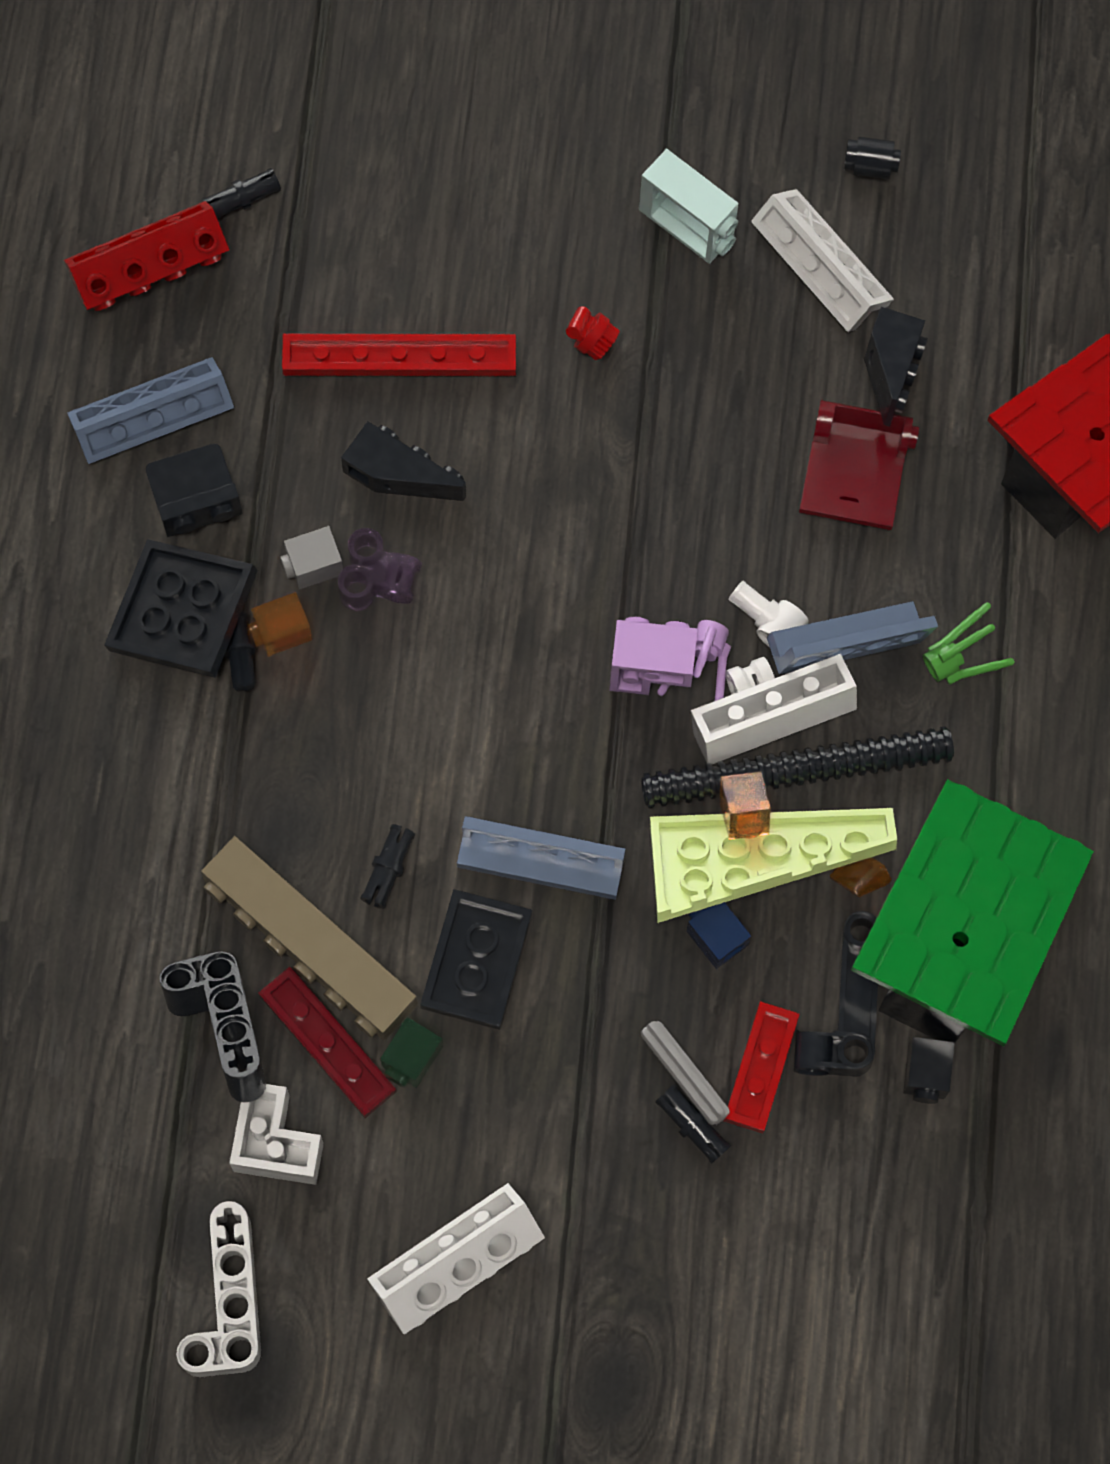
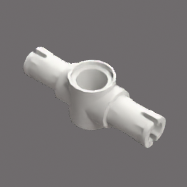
(768, 615)

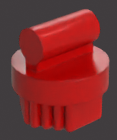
(592, 333)

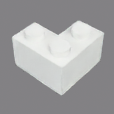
(267, 1148)

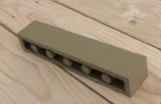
(309, 939)

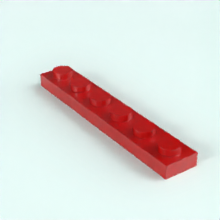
(399, 355)

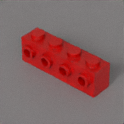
(146, 256)

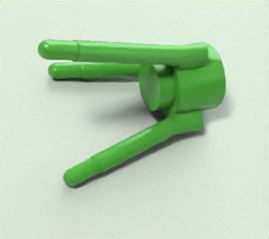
(945, 658)

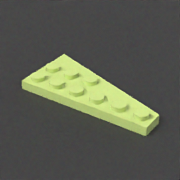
(703, 868)

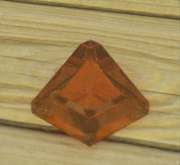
(862, 876)

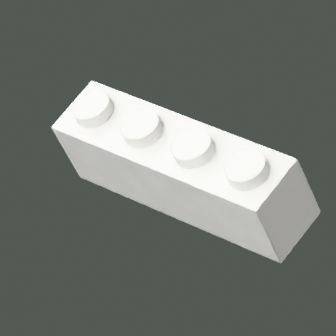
(774, 709)

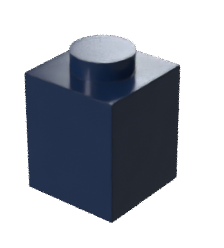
(718, 933)

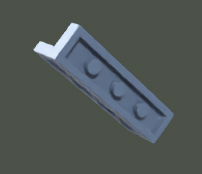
(150, 410)
(849, 636)
(541, 858)

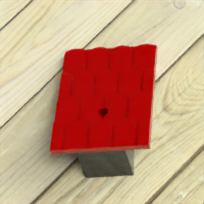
(1062, 442)

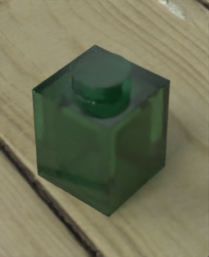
(410, 1054)

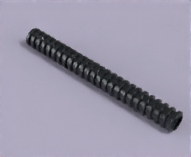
(802, 766)

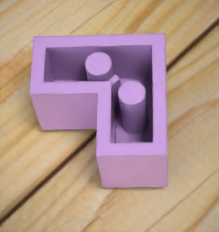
(652, 654)

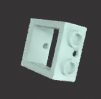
(689, 206)

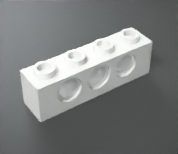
(456, 1258)

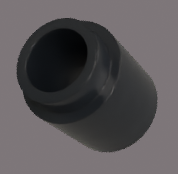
(872, 157)

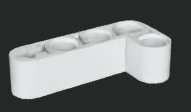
(226, 1289)

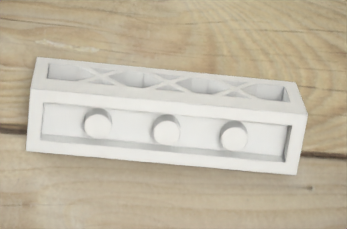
(820, 259)

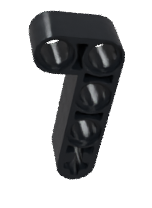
(215, 986)

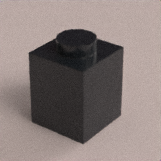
(928, 1069)

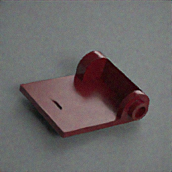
(856, 465)

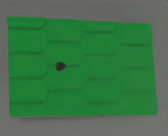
(971, 917)

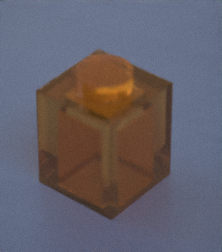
(280, 624)
(745, 805)

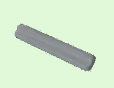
(685, 1072)

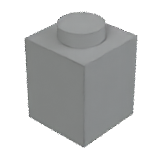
(312, 558)

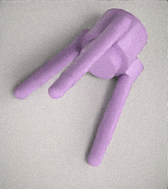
(709, 645)

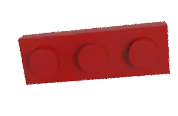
(761, 1067)

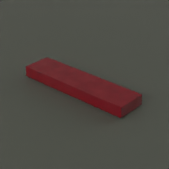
(327, 1042)

